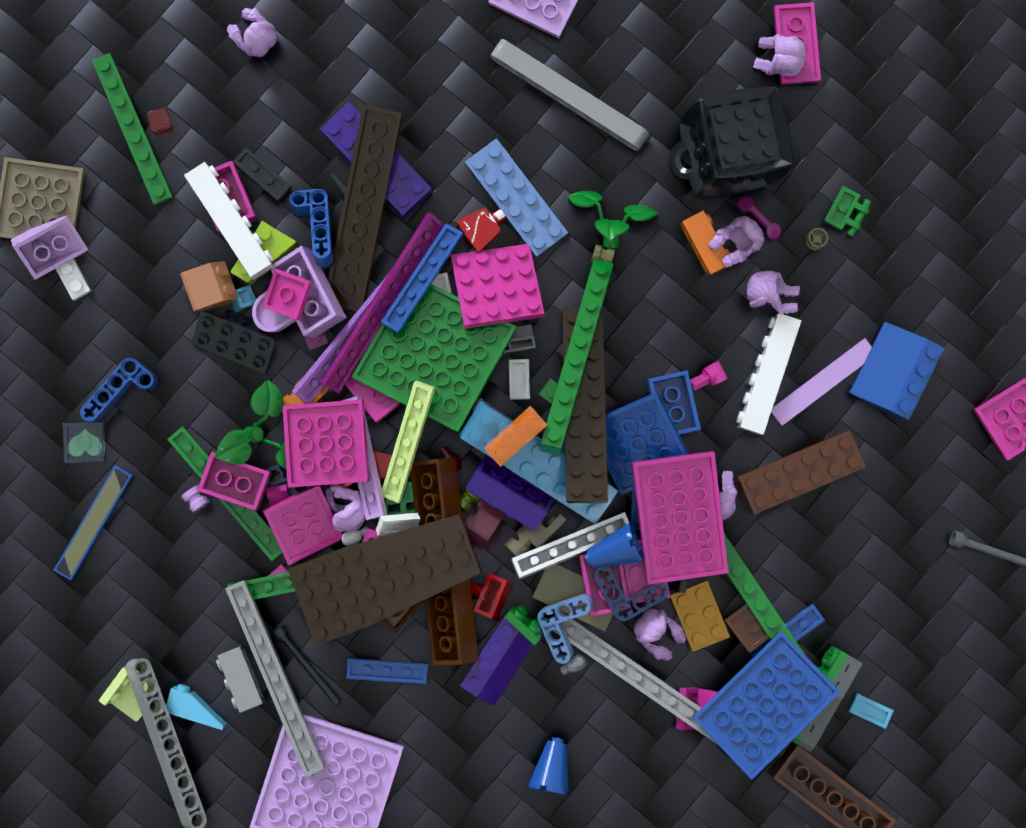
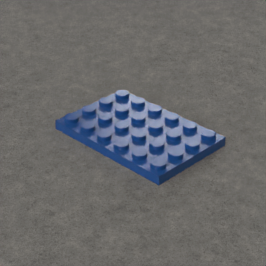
(766, 705)

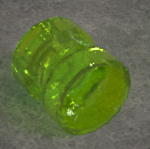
(467, 499)

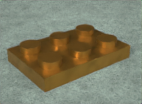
(699, 616)

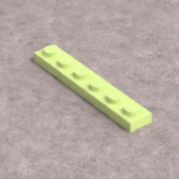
(407, 441)

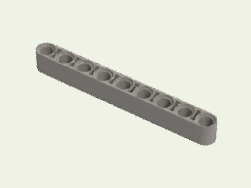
(569, 95)
(158, 738)

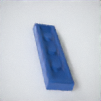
(798, 625)
(387, 670)

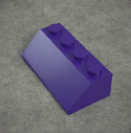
(510, 493)
(496, 662)

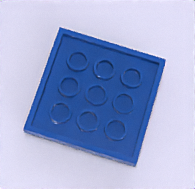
(639, 434)

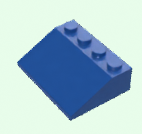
(896, 371)

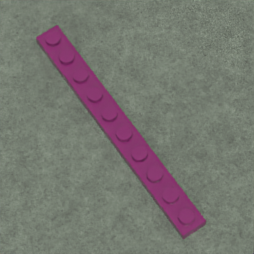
(381, 303)

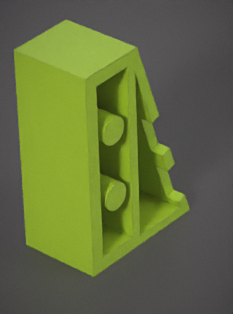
(275, 242)

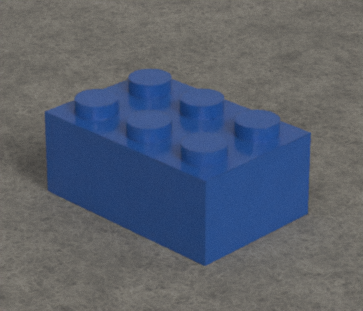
(678, 399)

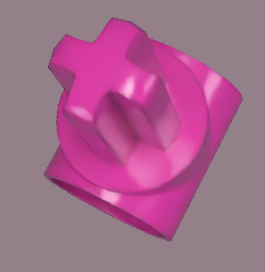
(710, 376)

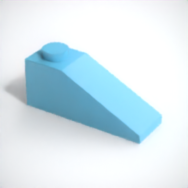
(189, 705)

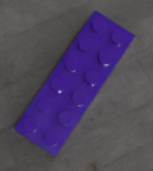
(406, 186)

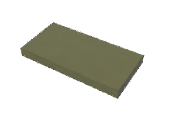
(561, 584)

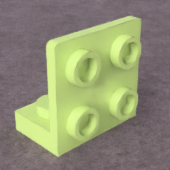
(122, 695)

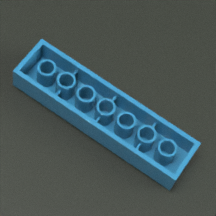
(530, 463)

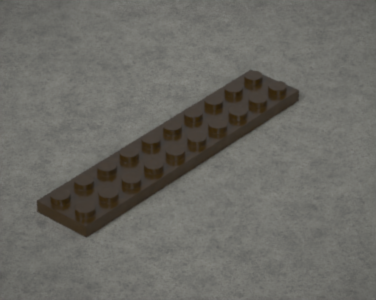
(364, 205)
(587, 429)

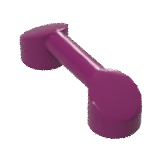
(746, 204)

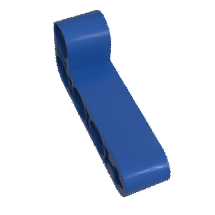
(318, 228)
(115, 393)

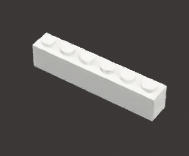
(229, 221)
(768, 374)
(565, 547)

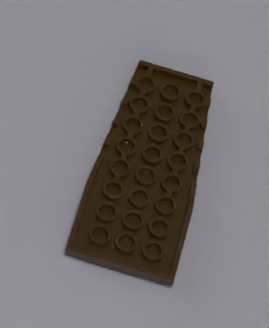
(382, 577)

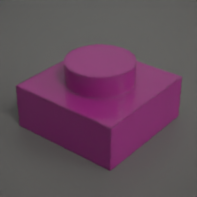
(317, 342)

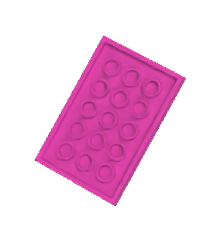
(680, 517)

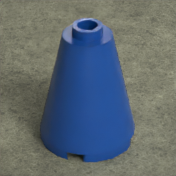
(616, 549)
(552, 769)

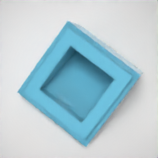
(245, 299)

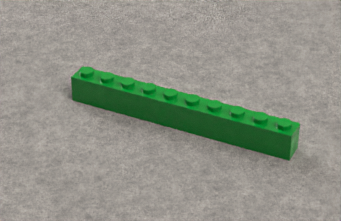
(576, 358)

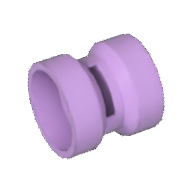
(196, 500)

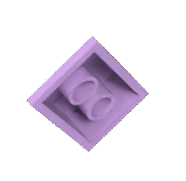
(48, 246)

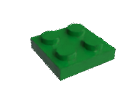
(522, 622)

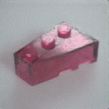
(483, 523)

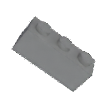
(240, 679)

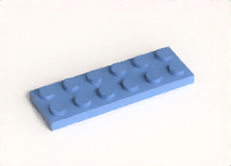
(516, 197)

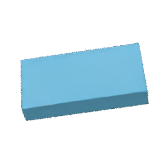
(870, 710)

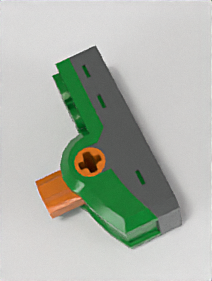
(841, 671)

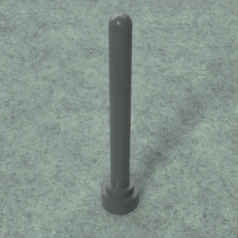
(959, 540)

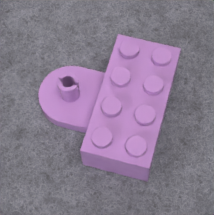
(322, 307)

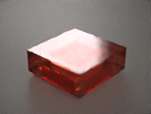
(159, 120)

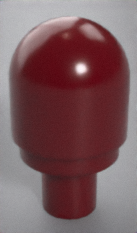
(446, 454)

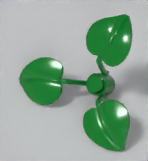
(611, 228)
(235, 447)

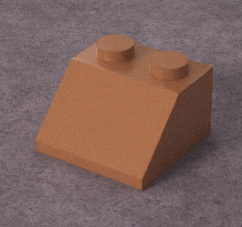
(209, 286)

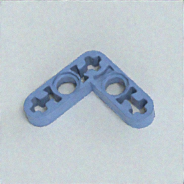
(555, 623)

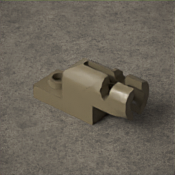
(537, 538)

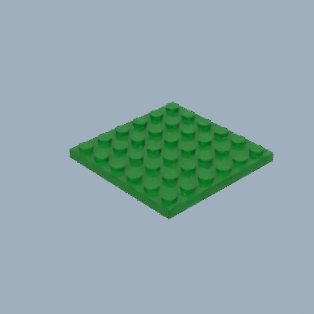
(437, 353)

